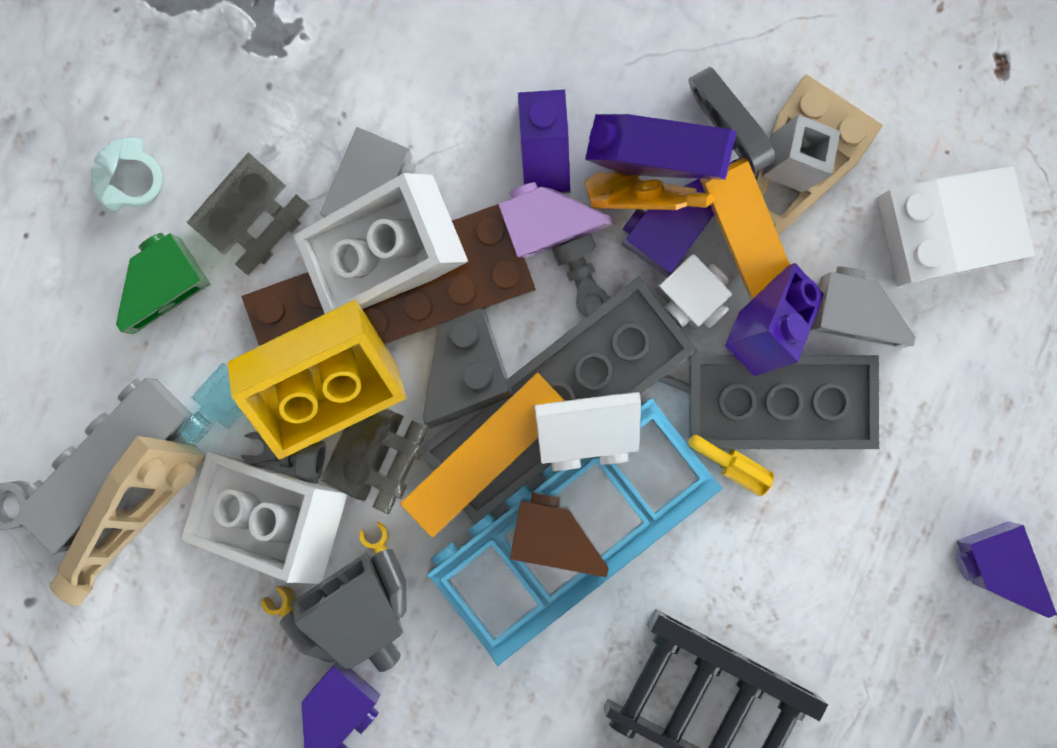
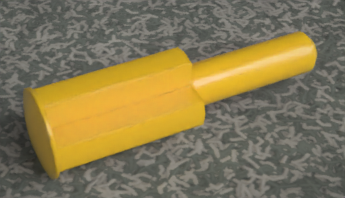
(736, 466)

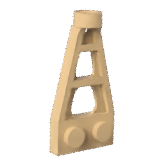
(826, 107)
(145, 464)

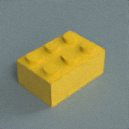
(315, 380)

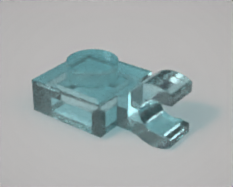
(215, 405)

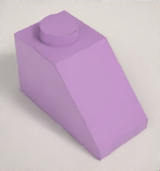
(546, 219)

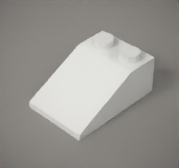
(954, 225)
(381, 244)
(587, 429)
(264, 519)

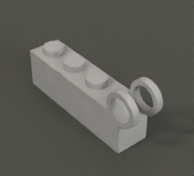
(58, 506)

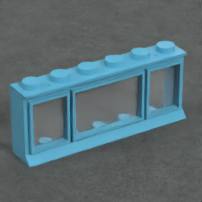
(617, 506)

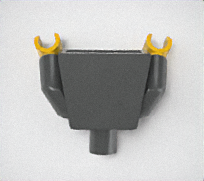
(350, 612)

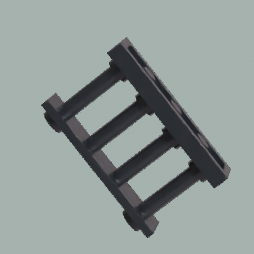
(710, 661)

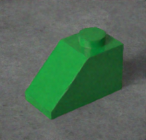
(158, 282)

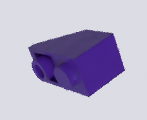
(776, 322)
(337, 707)

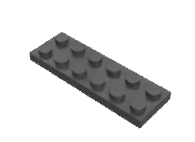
(610, 352)

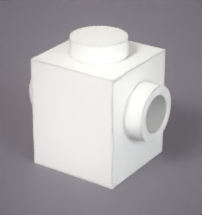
(695, 293)

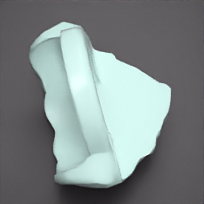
(105, 166)

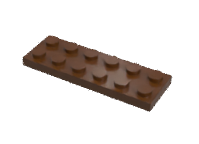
(487, 279)

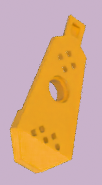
(629, 192)

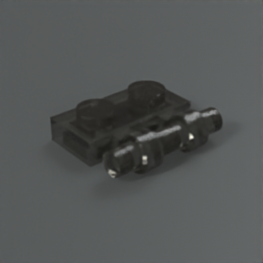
(238, 204)
(361, 453)

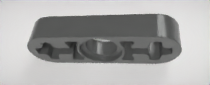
(728, 112)

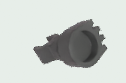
(580, 271)
(308, 461)

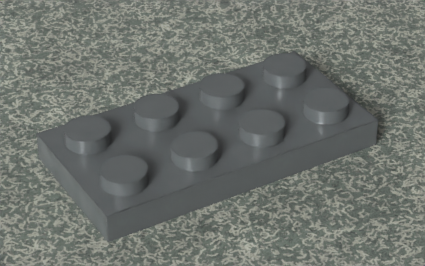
(798, 406)

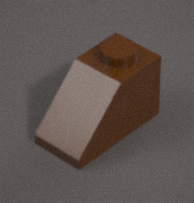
(553, 537)

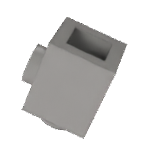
(803, 153)

